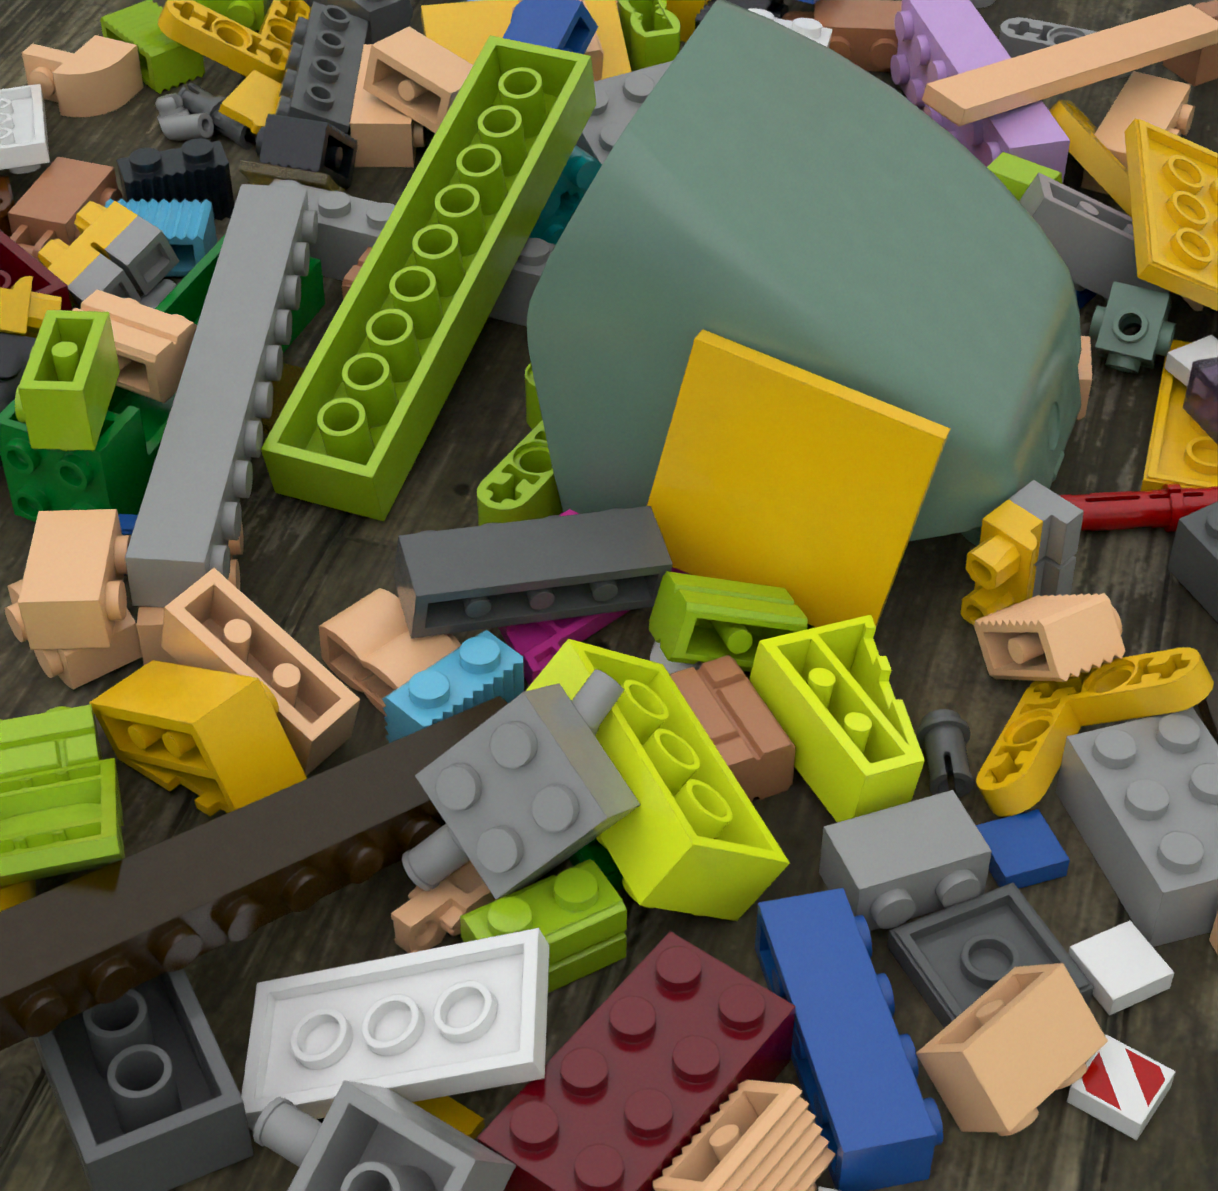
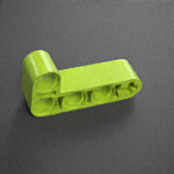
(524, 480)

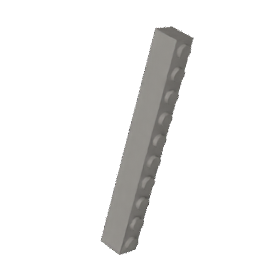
(222, 396)

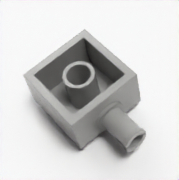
(519, 795)
(377, 1144)

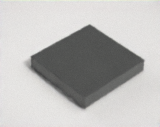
(974, 945)

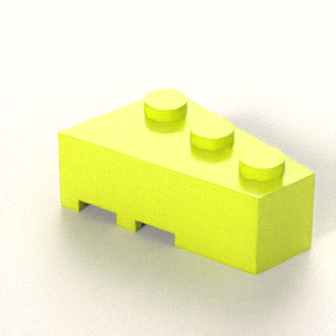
(841, 716)

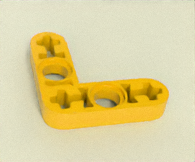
(246, 49)
(1093, 153)
(1049, 711)

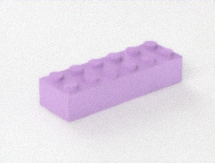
(953, 38)

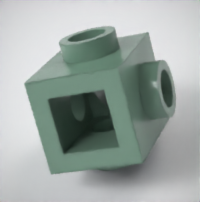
(1128, 308)

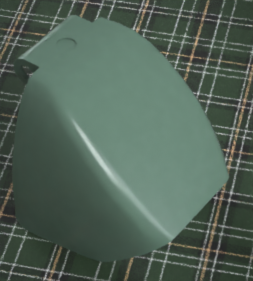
(823, 228)

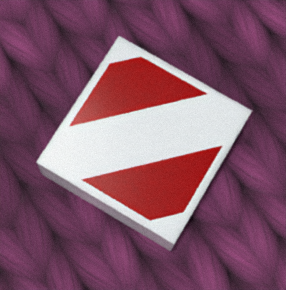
(1121, 1087)

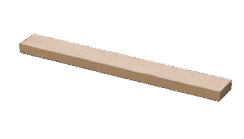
(1070, 65)

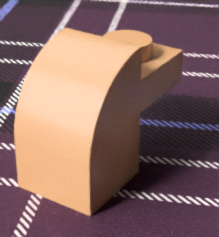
(86, 82)

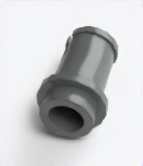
(944, 741)

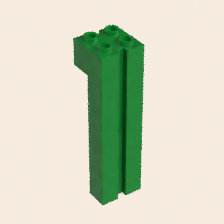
(133, 428)

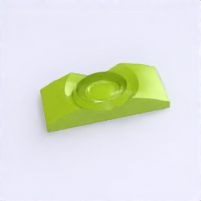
(60, 821)

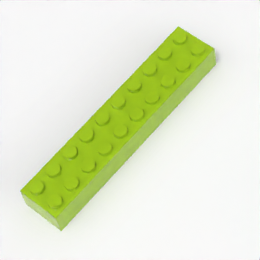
(430, 280)

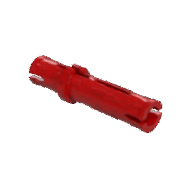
(1141, 508)

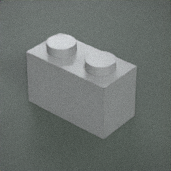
(906, 860)

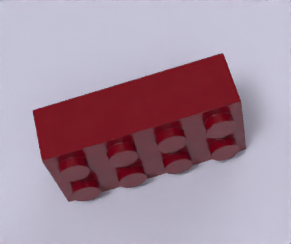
(643, 1075)

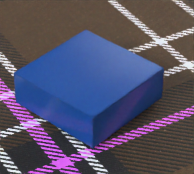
(1023, 850)

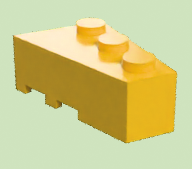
(200, 732)

